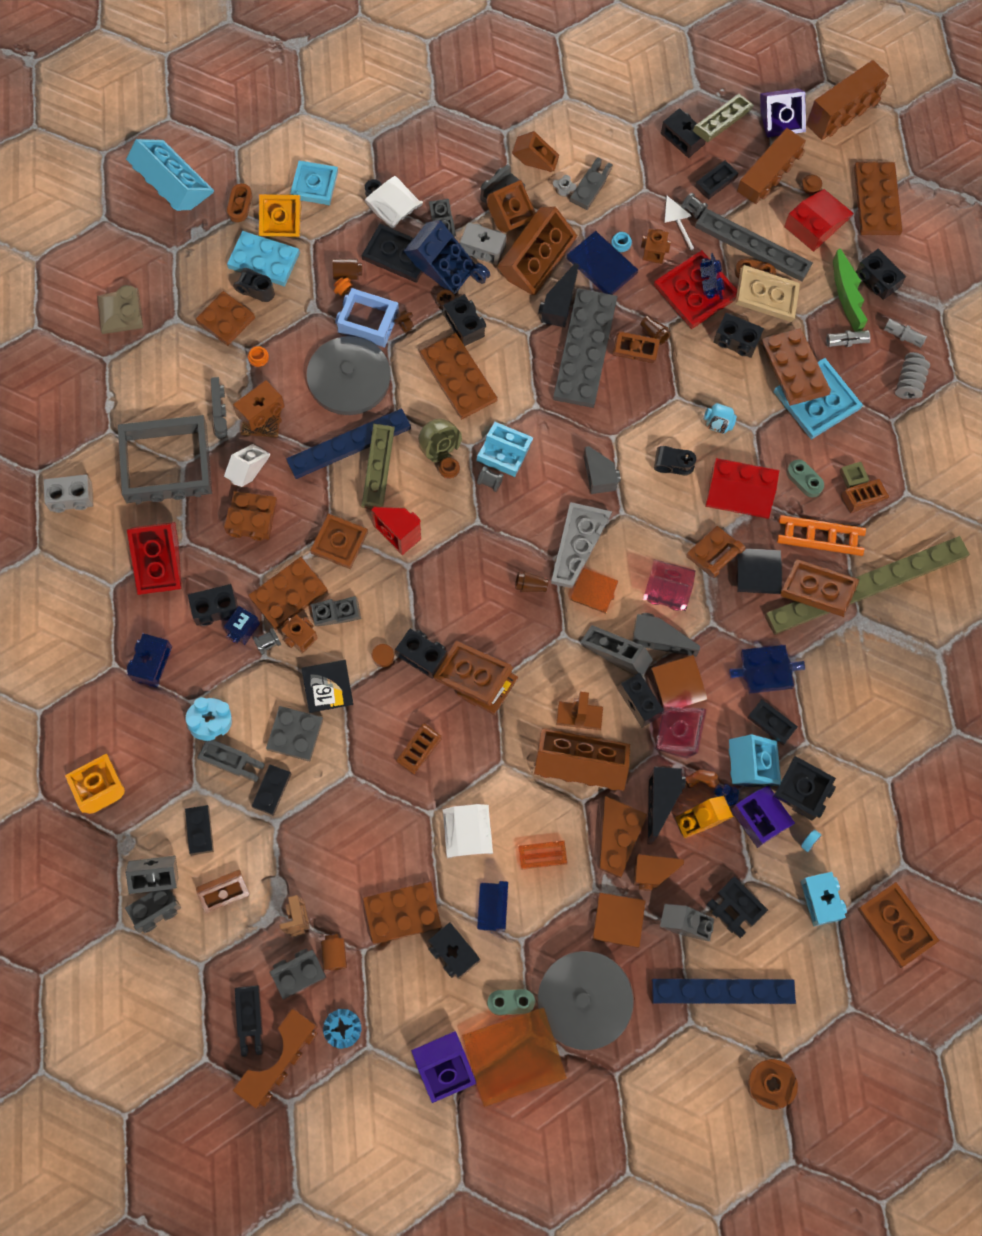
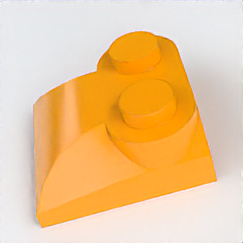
(279, 215)
(95, 785)

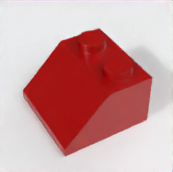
(397, 526)

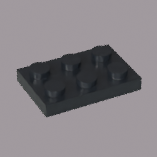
(387, 252)

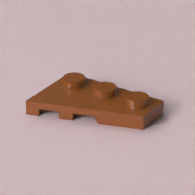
(619, 835)

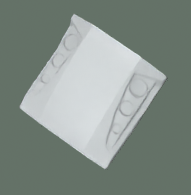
(392, 202)
(467, 830)

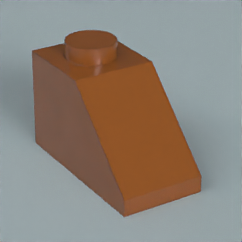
(535, 152)
(654, 870)

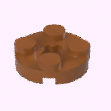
(784, 1077)

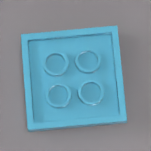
(824, 412)

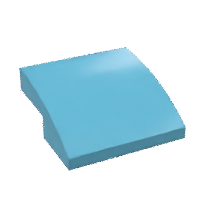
(504, 449)

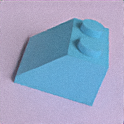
(754, 761)

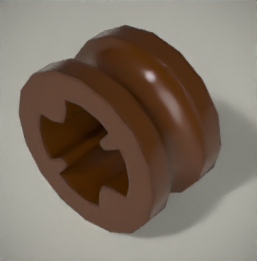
(444, 294)

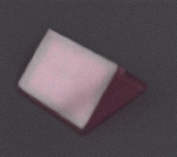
(680, 731)

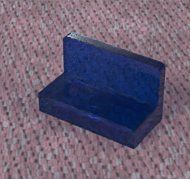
(493, 906)

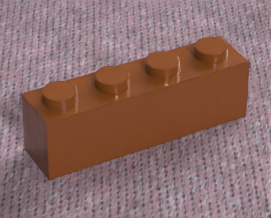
(771, 166)

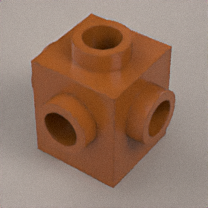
(655, 245)
(298, 633)

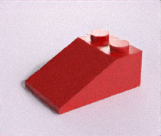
(817, 219)
(155, 557)

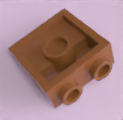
(250, 516)

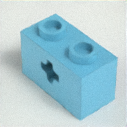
(822, 911)

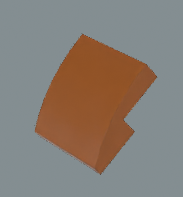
(679, 683)

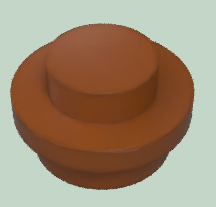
(812, 184)
(449, 468)

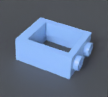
(351, 329)

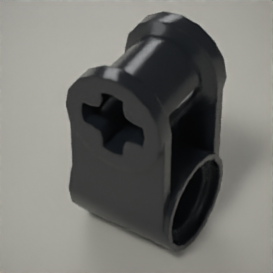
(252, 283)
(672, 461)

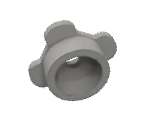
(564, 190)

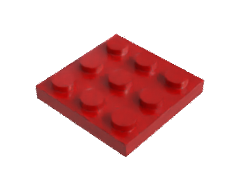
(685, 293)

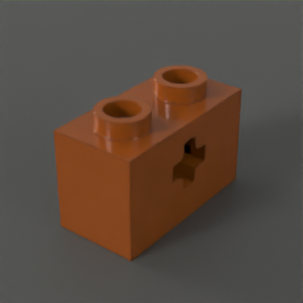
(636, 347)
(259, 405)

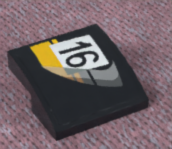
(327, 686)

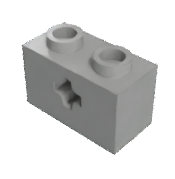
(483, 243)

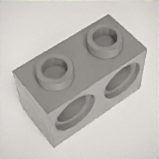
(68, 487)

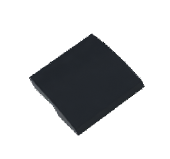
(759, 571)

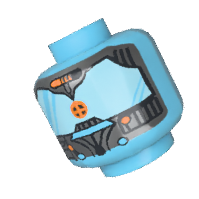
(720, 418)

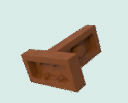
(579, 713)

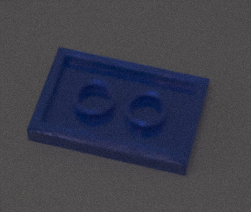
(602, 263)

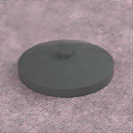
(348, 375)
(586, 1000)

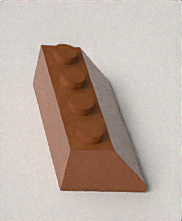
(537, 250)
(582, 759)

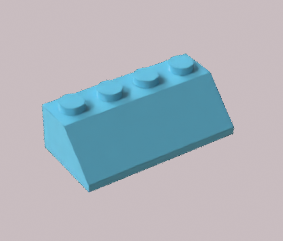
(168, 174)

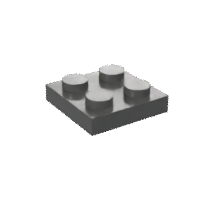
(294, 733)

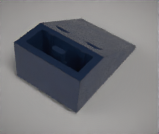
(440, 256)

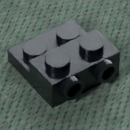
(805, 788)

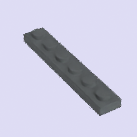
(753, 244)

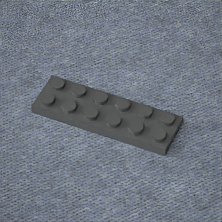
(585, 348)

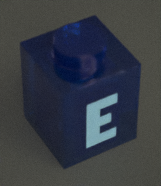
(241, 626)

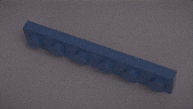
(344, 445)
(723, 991)

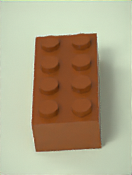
(847, 100)

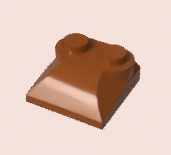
(510, 207)

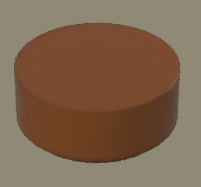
(383, 655)

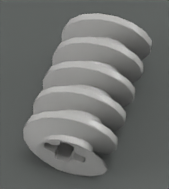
(912, 376)

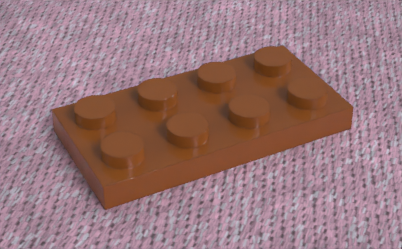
(878, 198)
(795, 367)
(458, 376)

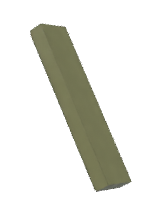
(723, 118)
(378, 466)

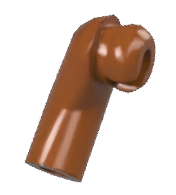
(701, 775)

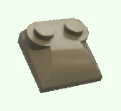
(120, 310)

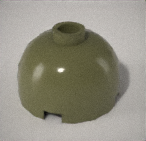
(439, 439)

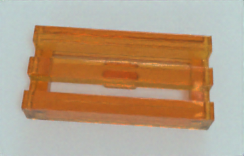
(523, 857)

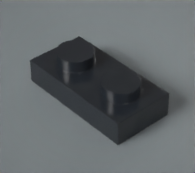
(716, 179)
(772, 722)
(271, 790)
(199, 830)

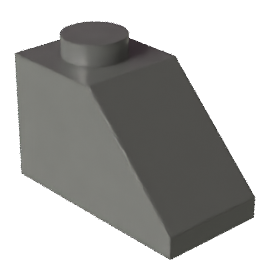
(600, 472)

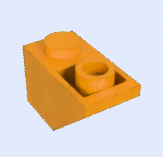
(704, 816)

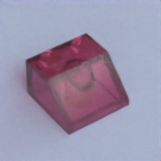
(669, 585)

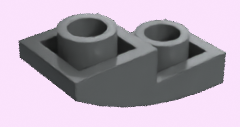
(441, 211)
(336, 612)

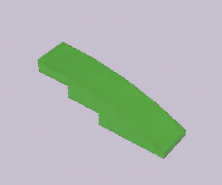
(847, 287)

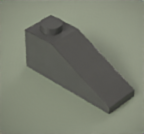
(661, 636)
(617, 650)

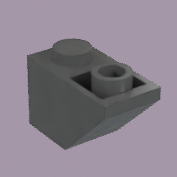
(687, 922)

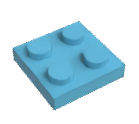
(314, 182)

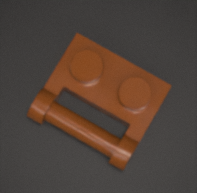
(711, 547)

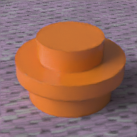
(342, 286)
(258, 356)

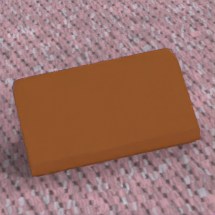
(222, 891)

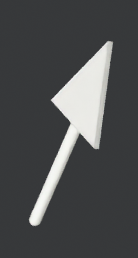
(674, 213)

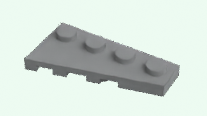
(579, 538)

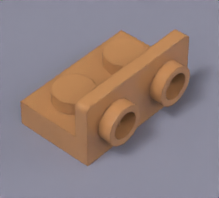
(297, 911)

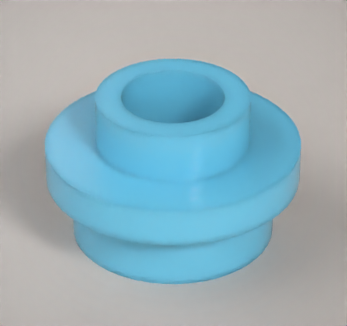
(621, 237)

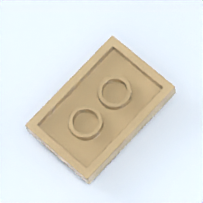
(767, 293)

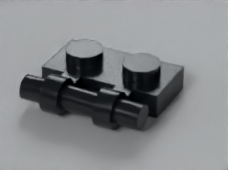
(742, 902)

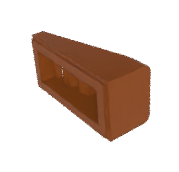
(853, 505)
(412, 745)

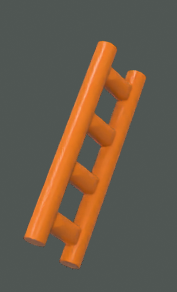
(832, 529)

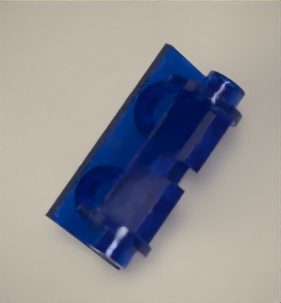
(711, 270)

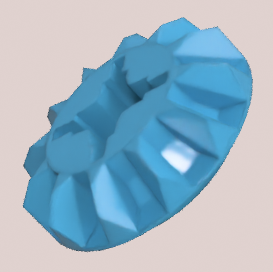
(351, 1034)

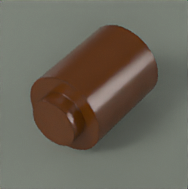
(347, 268)

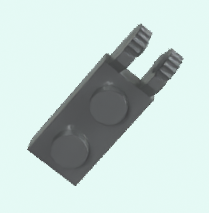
(590, 185)
(219, 409)
(228, 759)

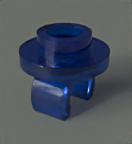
(730, 793)

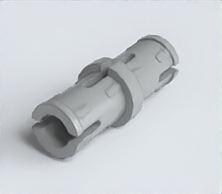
(905, 333)
(857, 338)

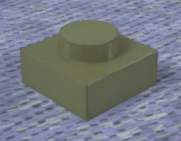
(854, 474)

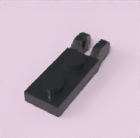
(249, 1017)

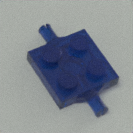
(767, 669)

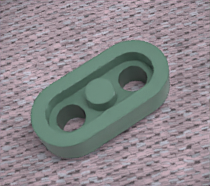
(803, 478)
(511, 1002)

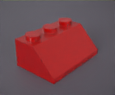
(742, 488)

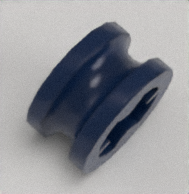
(480, 273)

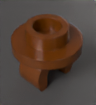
(404, 320)

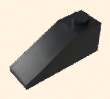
(558, 299)

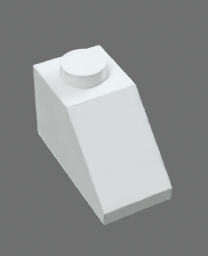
(246, 464)

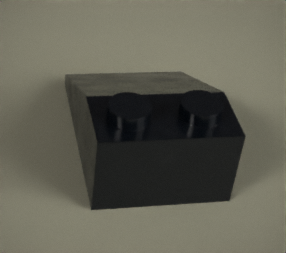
(663, 791)

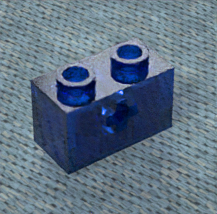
(151, 671)

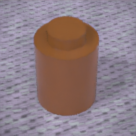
(333, 953)

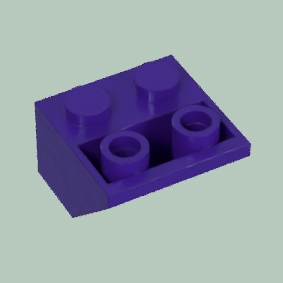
(762, 816)

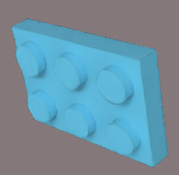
(264, 257)

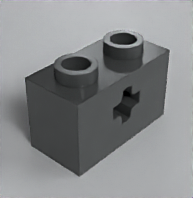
(152, 874)

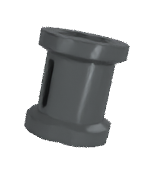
(694, 205)
(490, 479)
(267, 641)

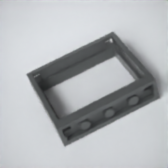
(164, 428)

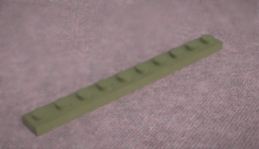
(876, 582)

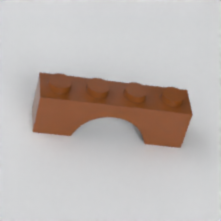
(257, 1085)

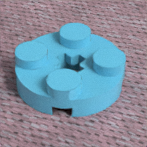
(208, 707)

